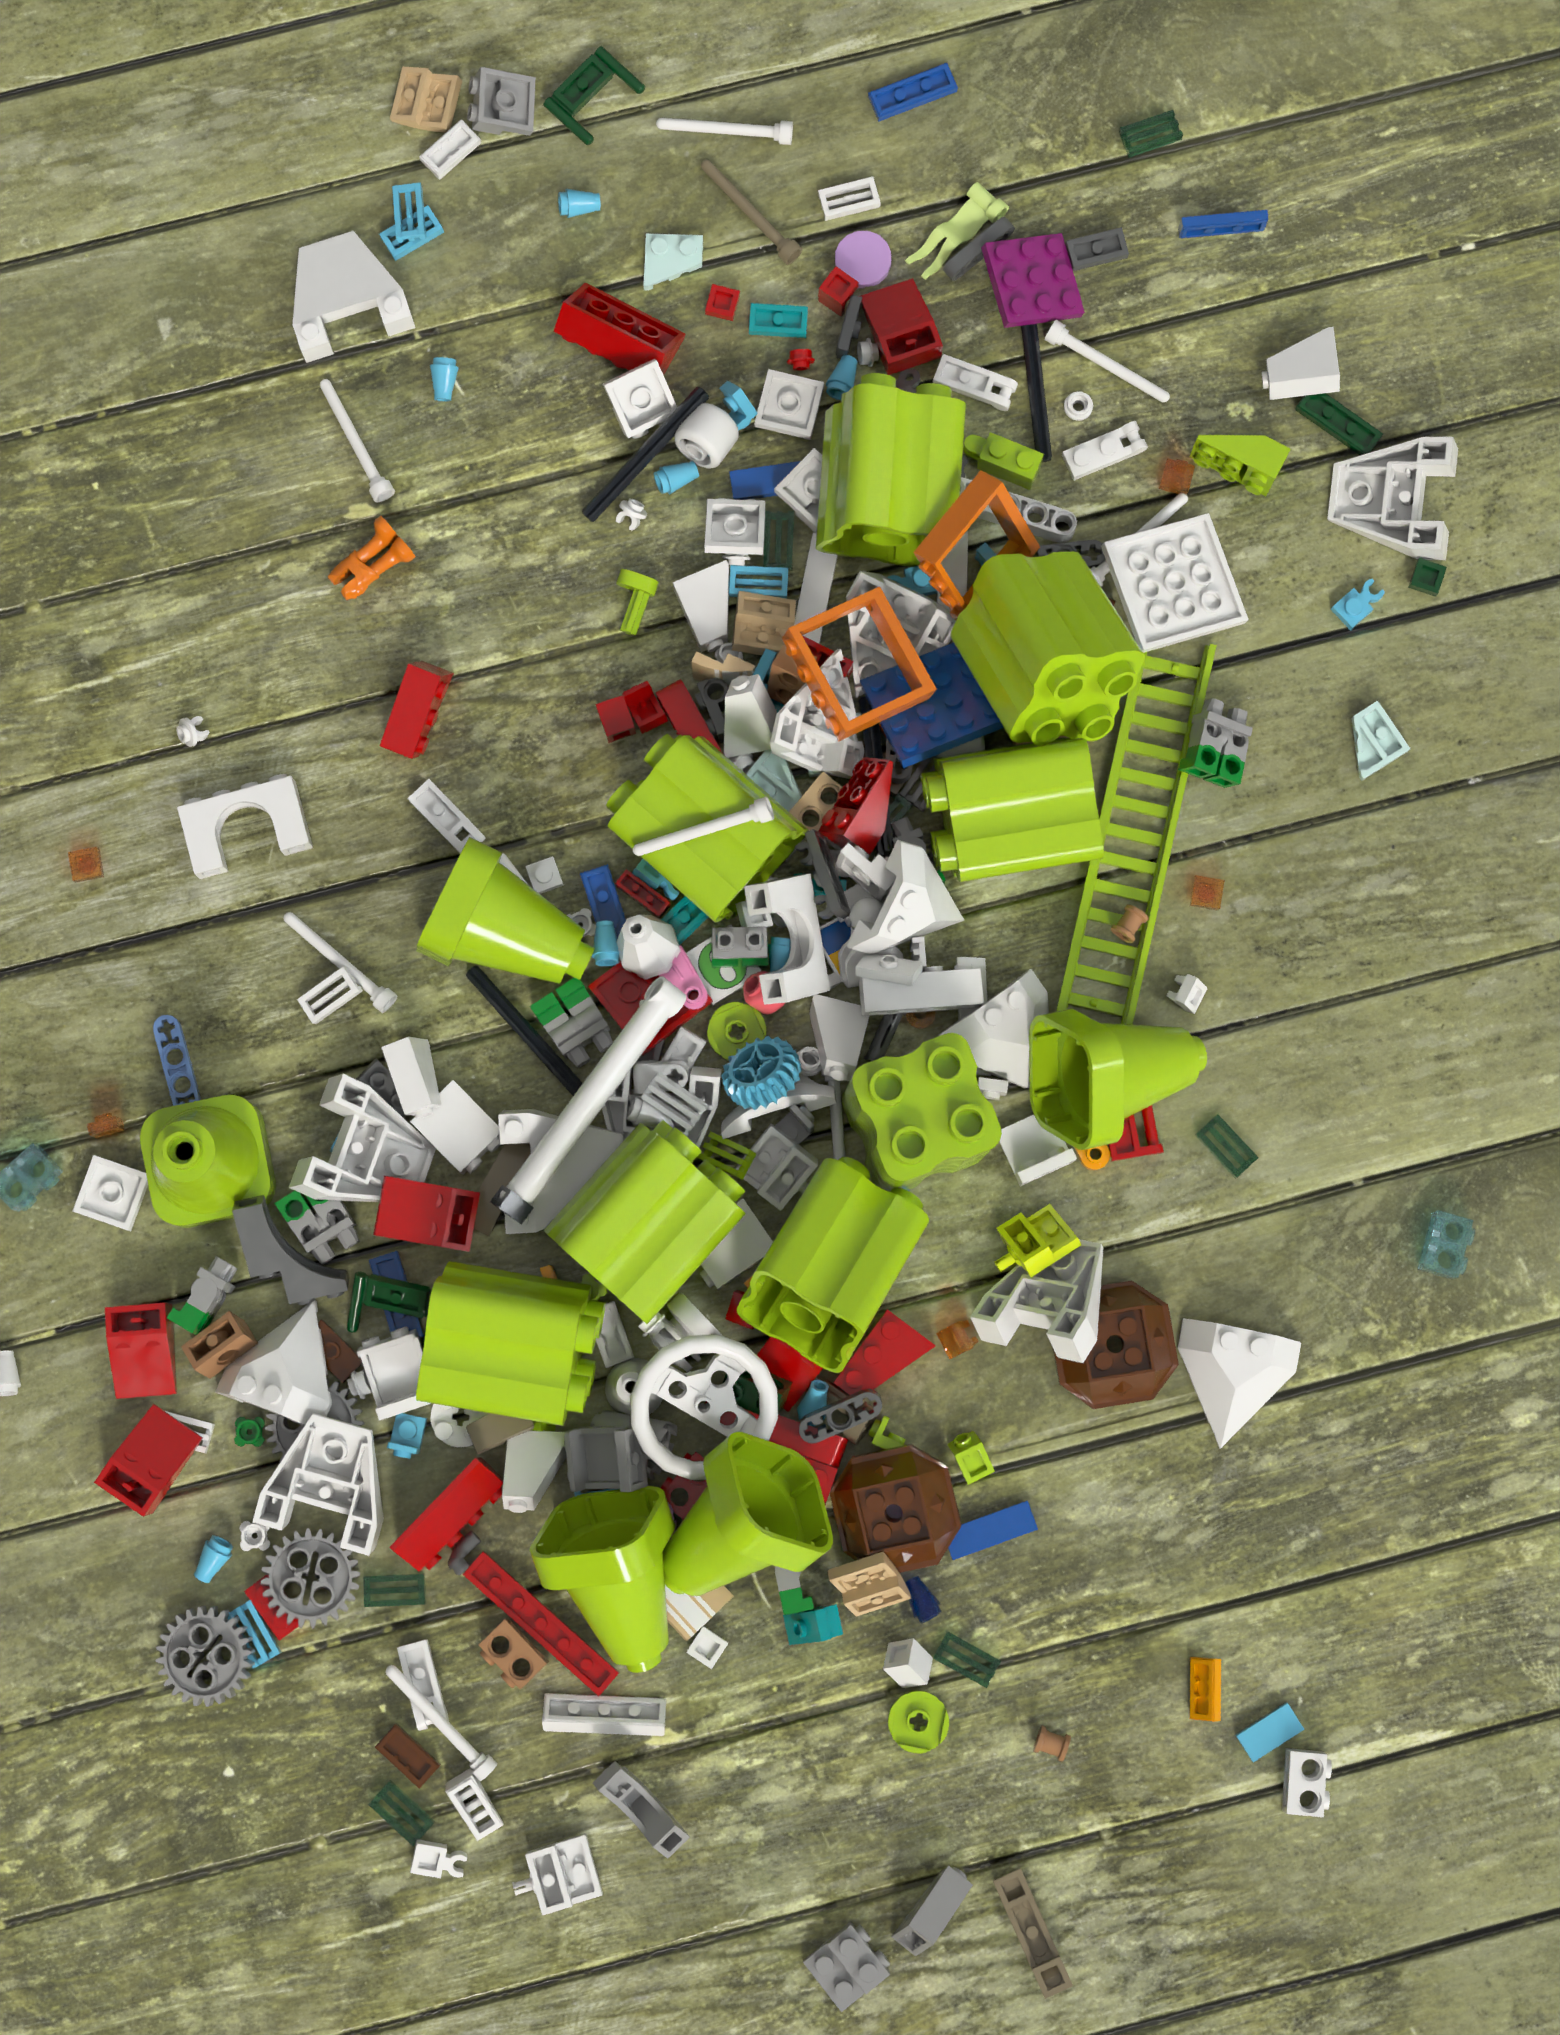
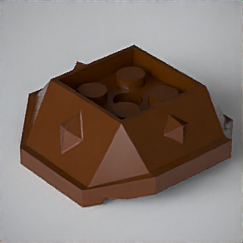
(1145, 1357)
(901, 1478)

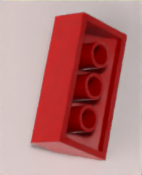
(616, 330)
(448, 1515)

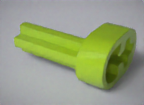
(642, 588)

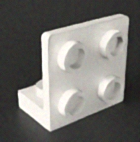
(1033, 1150)

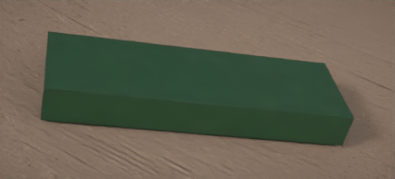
(1339, 422)

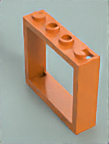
(980, 492)
(898, 644)

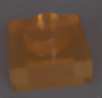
(86, 864)
(1207, 893)
(105, 1125)

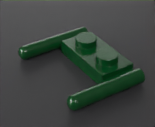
(583, 86)
(387, 1295)

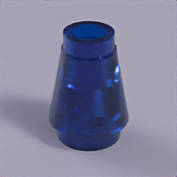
(922, 1602)

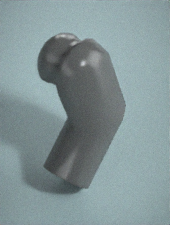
(460, 1550)

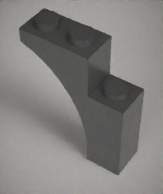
(269, 1252)

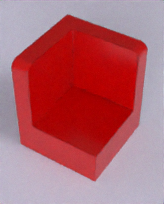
(837, 290)
(615, 719)

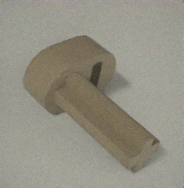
(857, 1432)

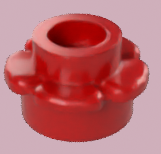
(800, 359)

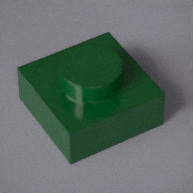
(1427, 577)

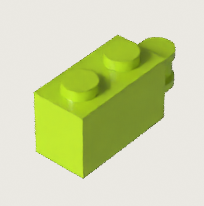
(1004, 458)

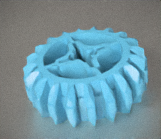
(761, 1072)

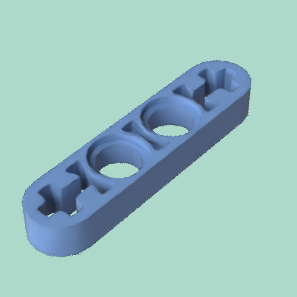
(184, 1068)

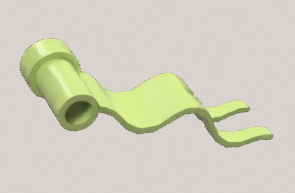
(962, 227)

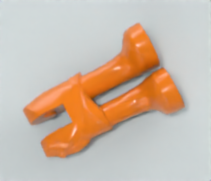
(367, 574)

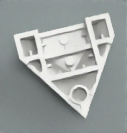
(922, 619)
(802, 733)
(913, 906)
(1001, 1029)
(283, 1370)
(1234, 1371)

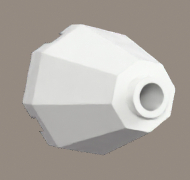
(647, 946)

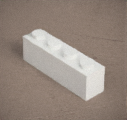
(931, 992)

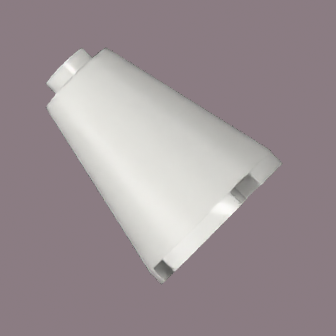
(617, 1382)

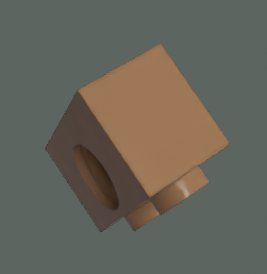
(219, 1345)

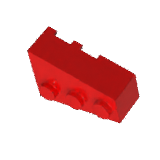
(416, 709)
(882, 1355)

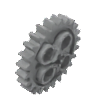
(340, 1410)
(284, 1573)
(224, 1674)

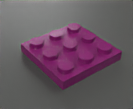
(1032, 280)

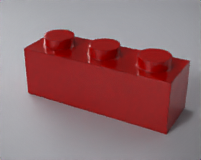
(642, 894)

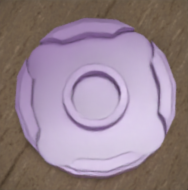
(864, 257)

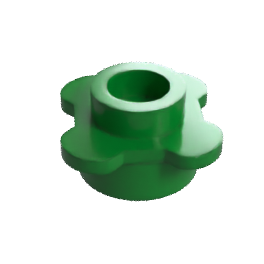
(243, 1437)

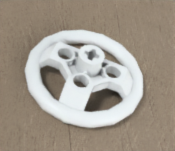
(731, 1358)

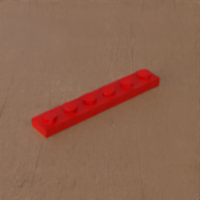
(541, 1623)

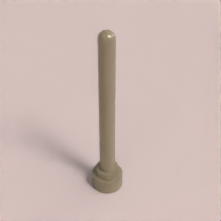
(788, 249)

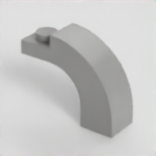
(642, 1808)

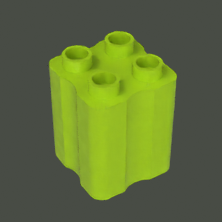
(888, 468)
(1047, 647)
(693, 786)
(1014, 809)
(921, 1113)
(648, 1217)
(833, 1263)
(509, 1343)

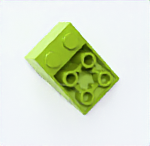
(1242, 458)

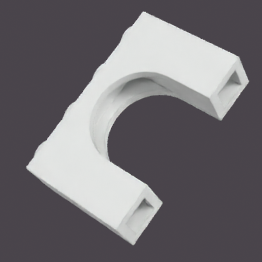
(205, 818)
(806, 967)

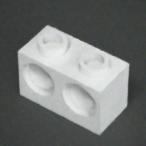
(1296, 1782)

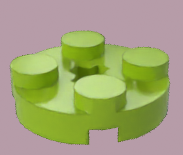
(721, 1024)
(903, 1731)

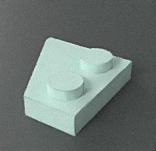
(670, 256)
(1376, 740)
(776, 779)

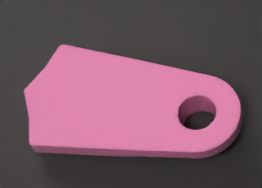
(686, 979)

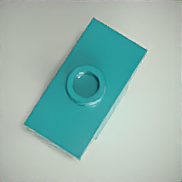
(813, 1625)

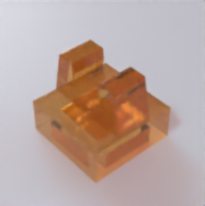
(1177, 476)
(955, 1339)

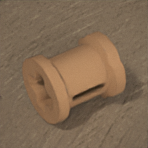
(1129, 923)
(1052, 1743)

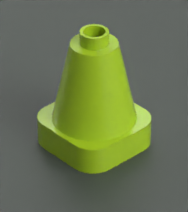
(501, 922)
(1098, 1073)
(226, 1165)
(754, 1514)
(611, 1563)

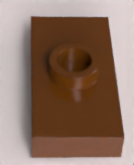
(339, 1356)
(407, 1755)

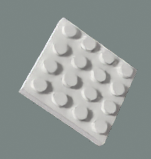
(1174, 583)

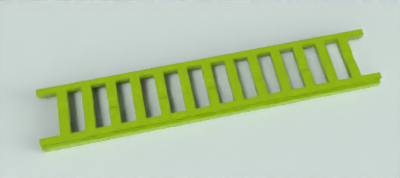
(1164, 841)

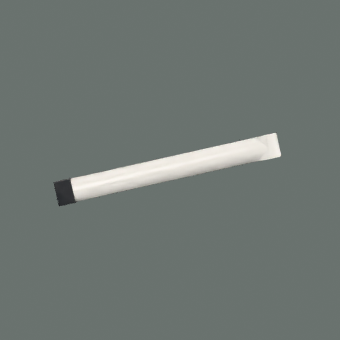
(660, 1003)

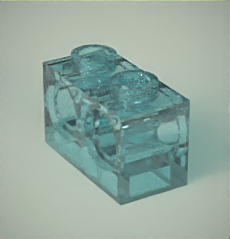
(22, 1171)
(1438, 1242)

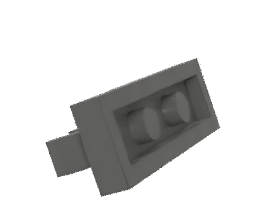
(824, 875)

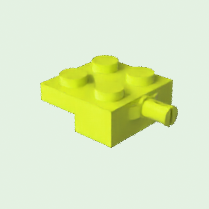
(1036, 1240)

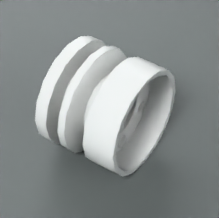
(685, 1322)

